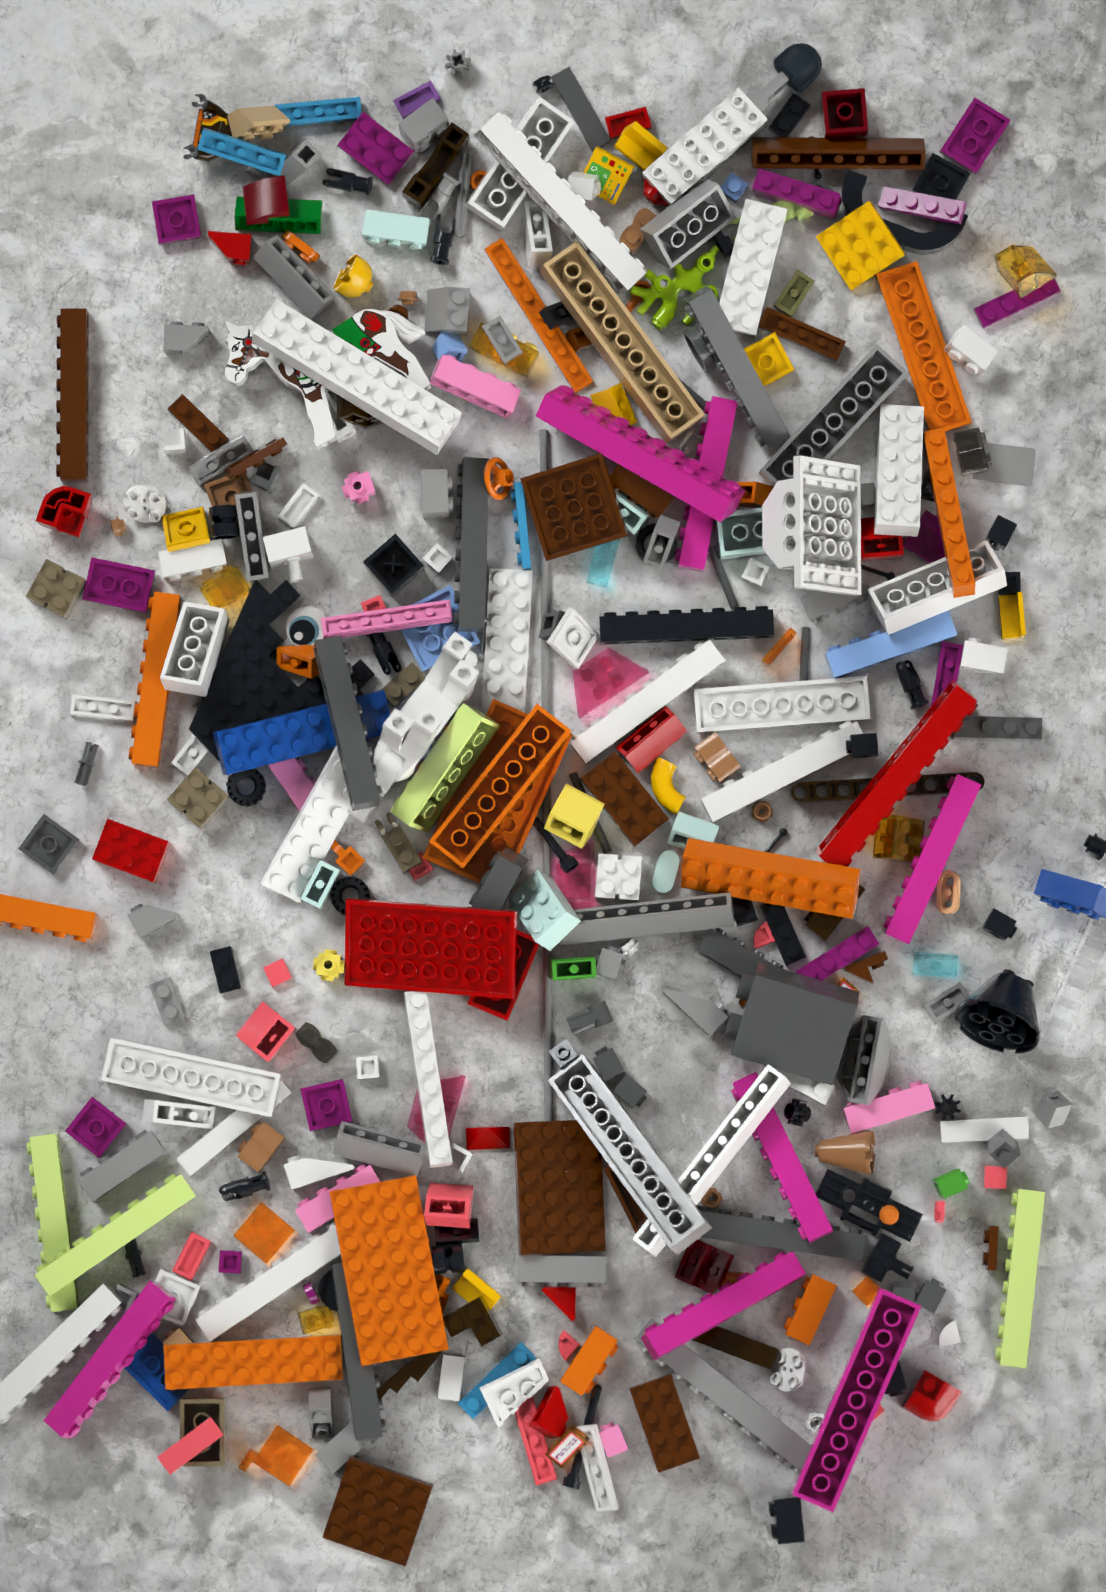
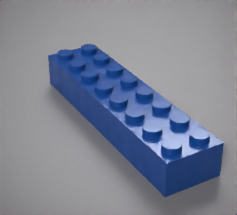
(291, 734)

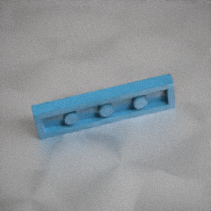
(322, 111)
(241, 151)
(519, 517)
(474, 1401)

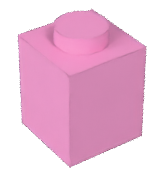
(612, 1439)

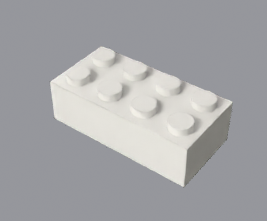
(194, 649)

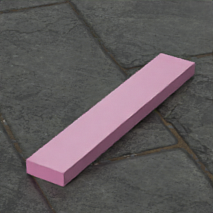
(387, 619)

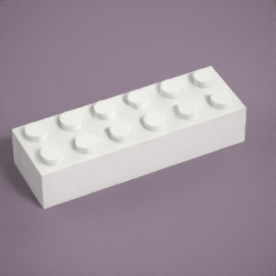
(498, 191)
(751, 265)
(899, 470)
(929, 591)

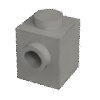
(609, 962)

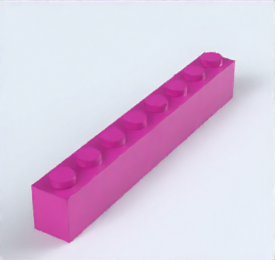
(713, 456)
(932, 859)
(787, 1169)
(723, 1305)
(110, 1360)

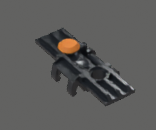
(873, 1199)

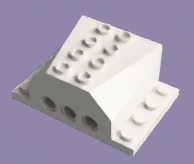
(816, 525)

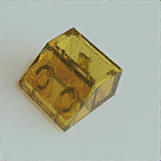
(1023, 269)
(898, 838)

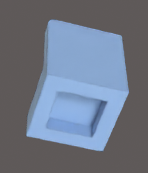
(449, 344)

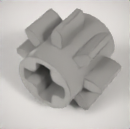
(456, 56)

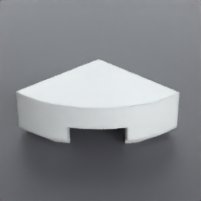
(949, 1335)

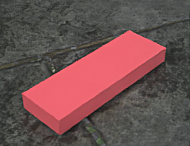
(190, 1445)

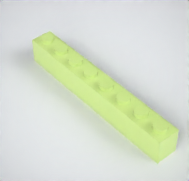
(52, 1211)
(114, 1235)
(1021, 1278)

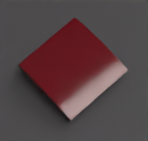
(265, 200)
(704, 1266)

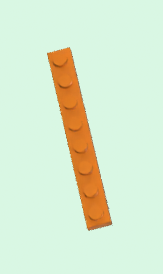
(531, 304)

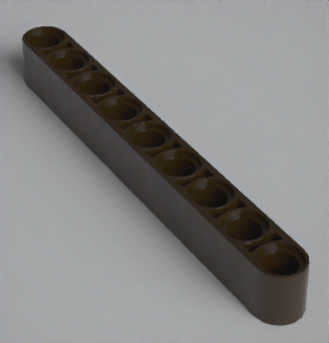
(854, 784)

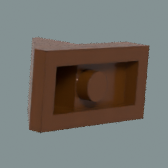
(860, 968)

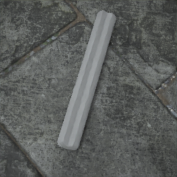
(463, 194)

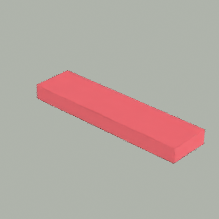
(534, 1444)

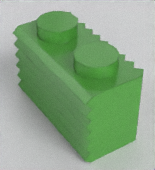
(572, 968)
(951, 1183)

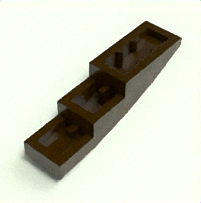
(739, 1346)
(413, 1369)

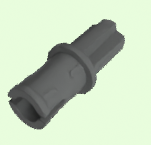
(86, 764)

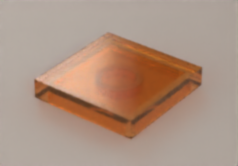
(264, 1232)
(283, 1455)

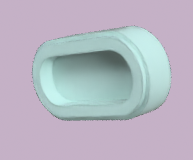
(665, 871)

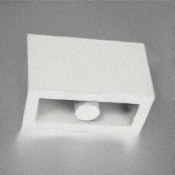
(970, 350)
(983, 657)

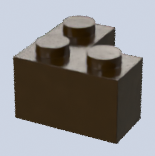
(352, 414)
(474, 1315)

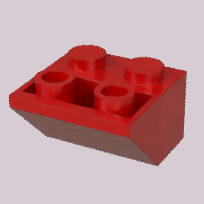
(878, 546)

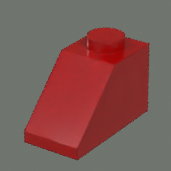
(233, 246)
(551, 1414)

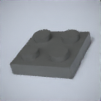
(48, 844)

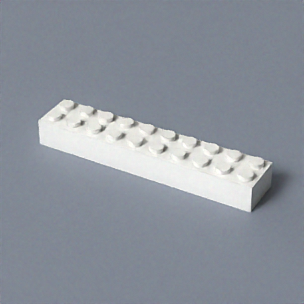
(559, 202)
(356, 377)

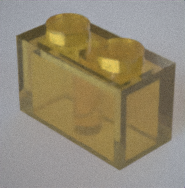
(225, 588)

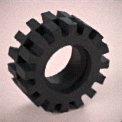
(255, 796)
(341, 885)

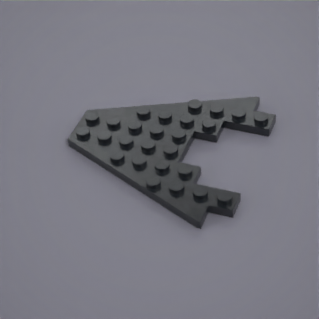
(248, 682)

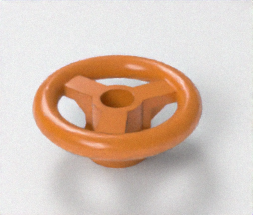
(501, 477)

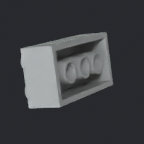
(688, 223)

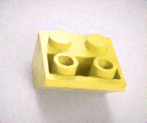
(574, 816)

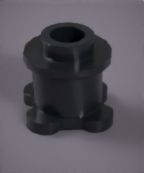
(1095, 845)

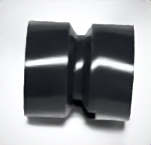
(223, 522)
(448, 1259)

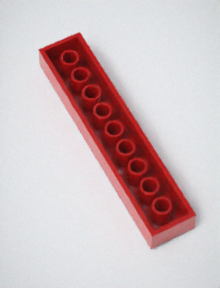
(897, 774)

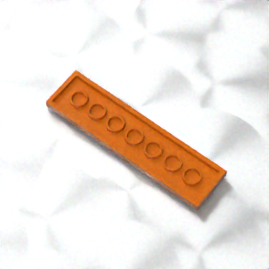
(923, 347)

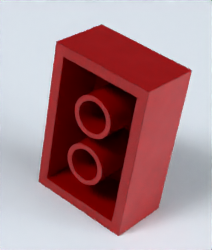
(131, 851)

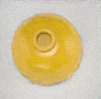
(354, 278)

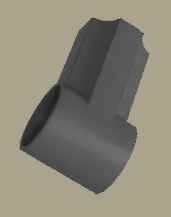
(592, 1017)

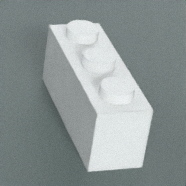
(193, 561)

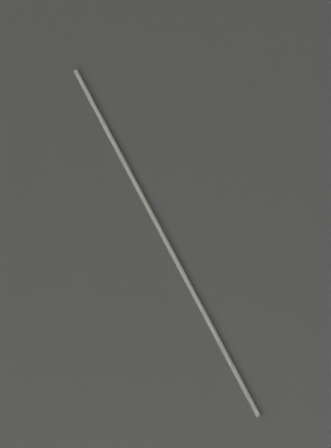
(546, 809)

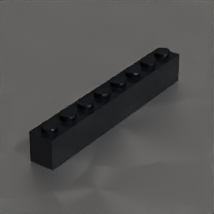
(686, 626)

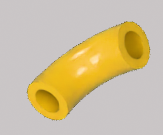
(663, 786)

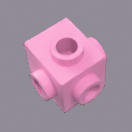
(356, 479)

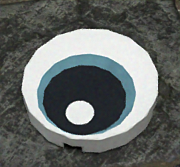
(305, 626)

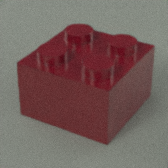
(844, 113)

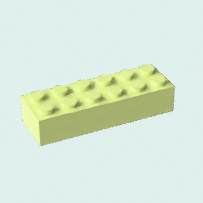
(445, 768)

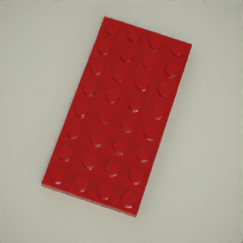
(430, 948)

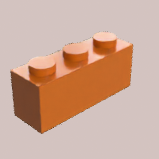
(809, 1309)
(590, 1361)

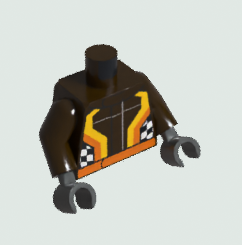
(210, 117)

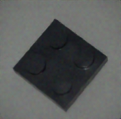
(941, 178)

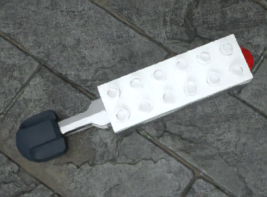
(726, 129)

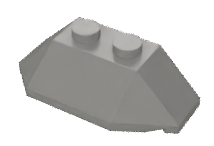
(864, 1060)

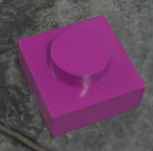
(230, 1261)

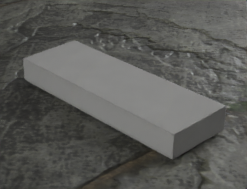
(219, 459)

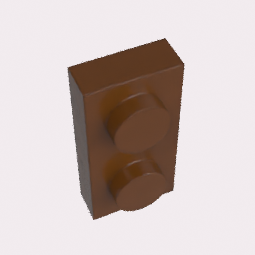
(989, 1257)

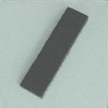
(580, 109)

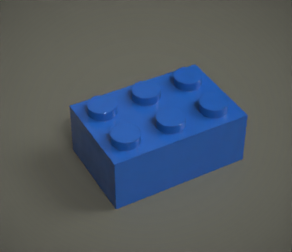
(1071, 894)

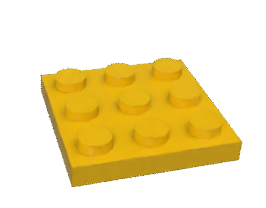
(860, 245)

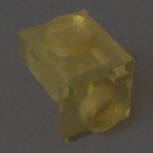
(315, 1319)

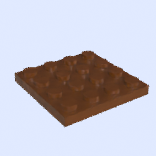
(574, 506)
(377, 1510)

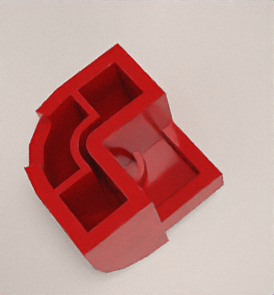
(65, 510)
(931, 1398)

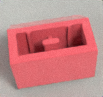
(266, 1032)
(449, 1205)

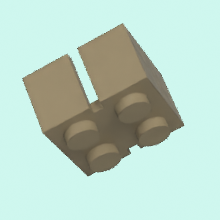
(56, 588)
(198, 798)

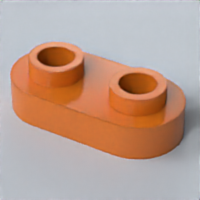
(306, 252)

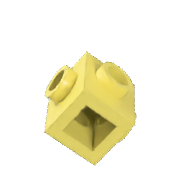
(337, 967)

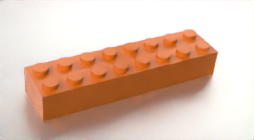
(500, 786)
(770, 878)
(253, 1362)

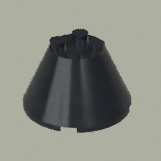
(1001, 1014)

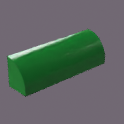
(303, 217)

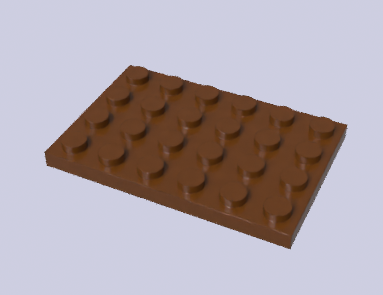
(558, 1189)

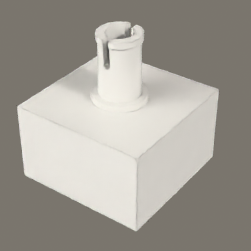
(288, 549)

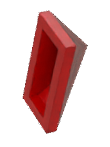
(487, 1138)
(563, 1298)

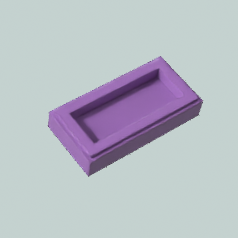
(416, 98)

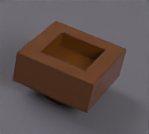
(578, 339)

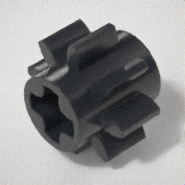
(953, 1109)
(797, 1112)

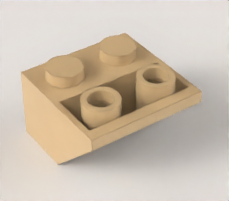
(257, 122)

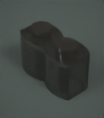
(971, 452)
(321, 1047)

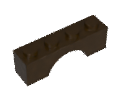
(442, 158)

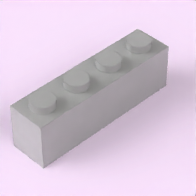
(294, 277)
(251, 535)
(379, 1148)
(122, 1165)
(562, 1269)

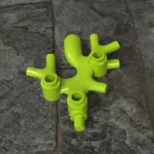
(684, 279)

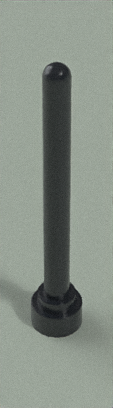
(567, 862)
(572, 1478)

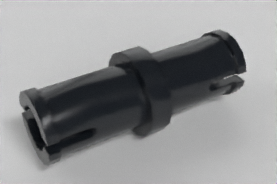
(133, 1255)

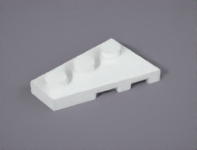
(511, 1390)

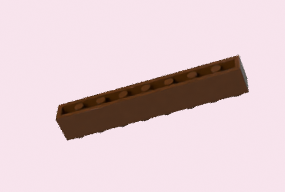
(838, 153)
(73, 395)

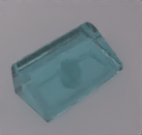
(935, 964)

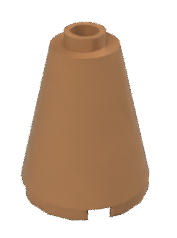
(849, 1151)

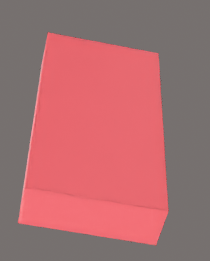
(191, 1256)

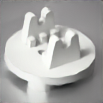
(154, 503)
(782, 1374)

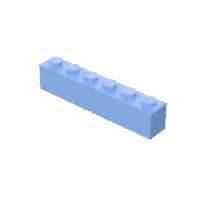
(883, 647)

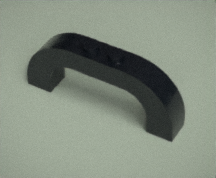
(908, 239)

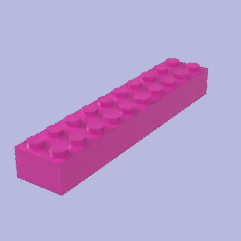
(640, 452)
(855, 1400)

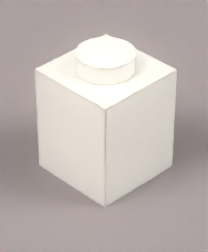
(585, 185)

